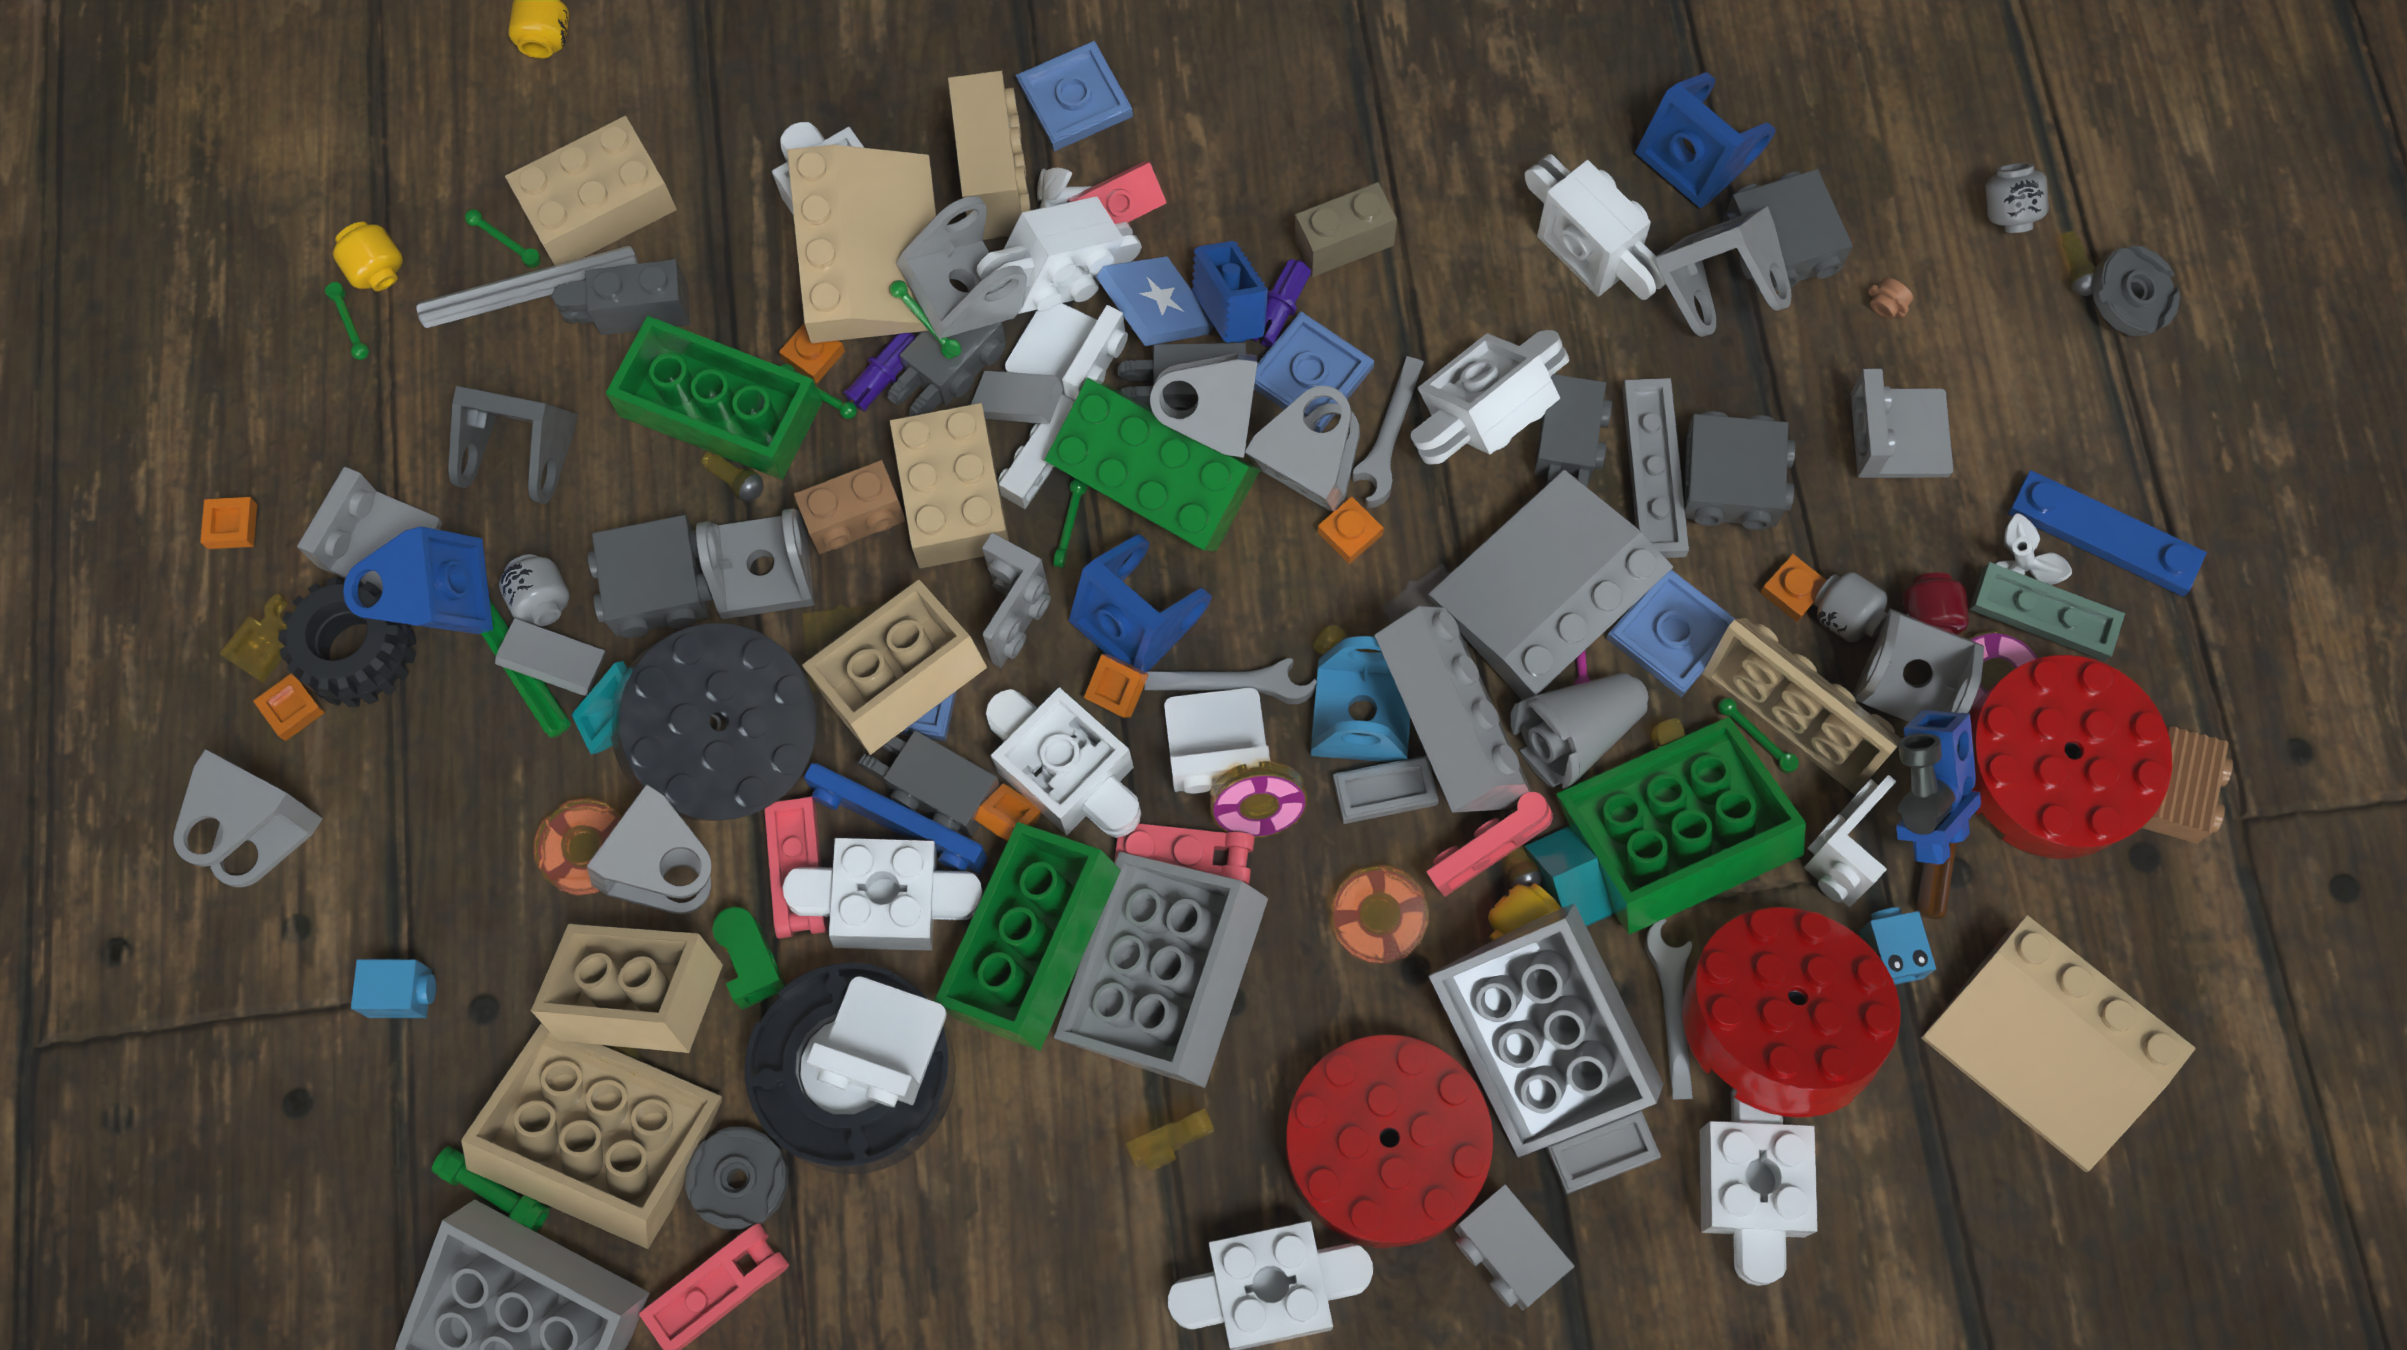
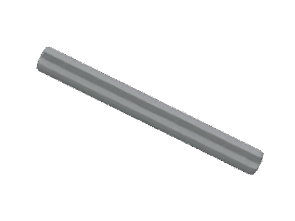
(516, 288)

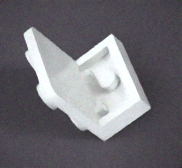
(1069, 346)
(1213, 735)
(1839, 862)
(880, 1042)

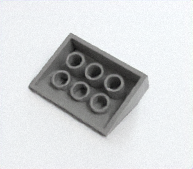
(1549, 583)
(1452, 711)
(1163, 968)
(1547, 1032)
(515, 1290)

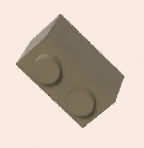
(1345, 229)

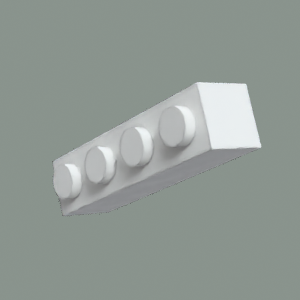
(1029, 469)

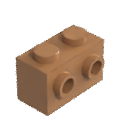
(850, 507)

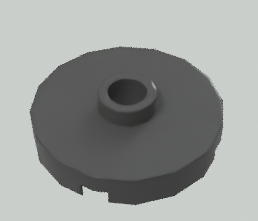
(2135, 291)
(711, 1173)

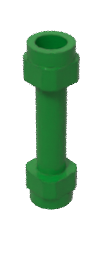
(524, 1210)

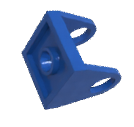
(1719, 149)
(427, 581)
(1122, 620)

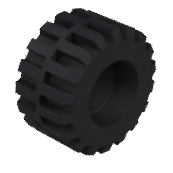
(363, 674)

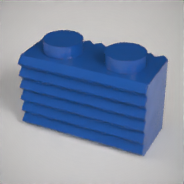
(1230, 291)

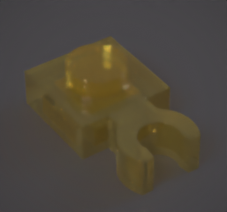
(256, 644)
(1158, 1146)

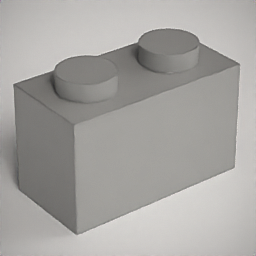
(1512, 1249)

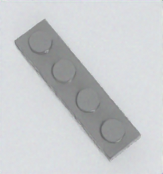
(1655, 464)

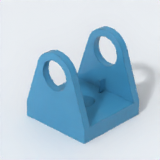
(1351, 677)

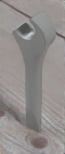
(1377, 464)
(1269, 681)
(1670, 969)

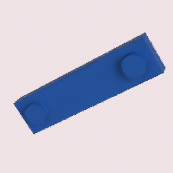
(2108, 533)
(834, 790)

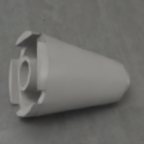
(1577, 725)

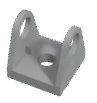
(1759, 246)
(953, 253)
(1223, 401)
(1309, 460)
(730, 550)
(1953, 661)
(246, 812)
(643, 850)

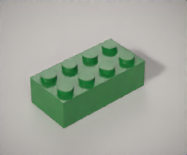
(714, 397)
(1151, 467)
(1028, 935)

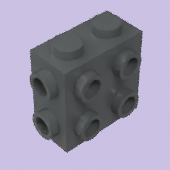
(1805, 223)
(1737, 470)
(648, 577)

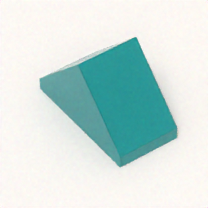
(595, 712)
(1571, 874)

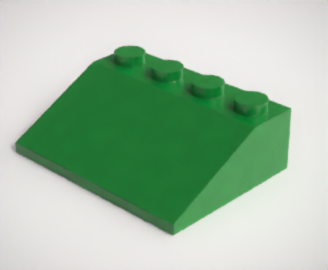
(1683, 824)

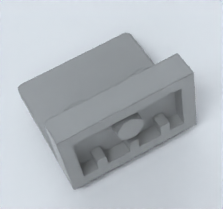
(1899, 430)
(357, 523)
(1024, 583)

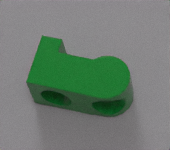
(751, 956)

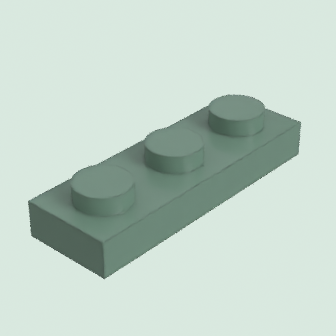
(2047, 611)

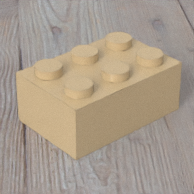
(990, 149)
(591, 192)
(948, 484)
(895, 666)
(628, 987)

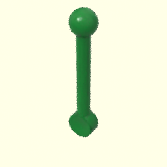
(529, 256)
(336, 294)
(950, 347)
(846, 409)
(1077, 489)
(1786, 763)

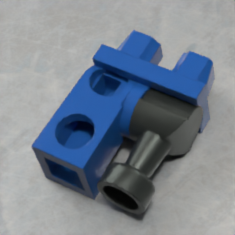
(1942, 781)

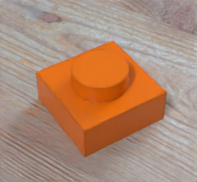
(811, 358)
(228, 523)
(1350, 530)
(1793, 587)
(1116, 685)
(288, 707)
(1004, 810)

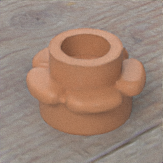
(1890, 298)

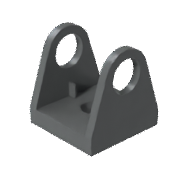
(472, 424)

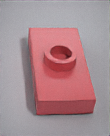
(1127, 193)

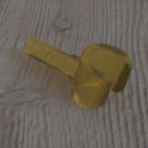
(1330, 637)
(1667, 732)

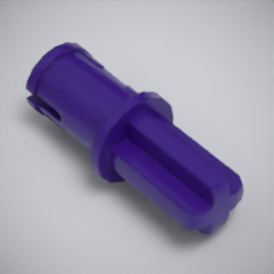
(1283, 297)
(879, 372)

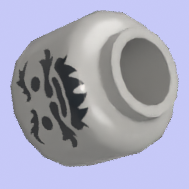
(2017, 197)
(534, 590)
(1851, 607)

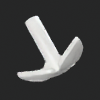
(1053, 188)
(2021, 540)

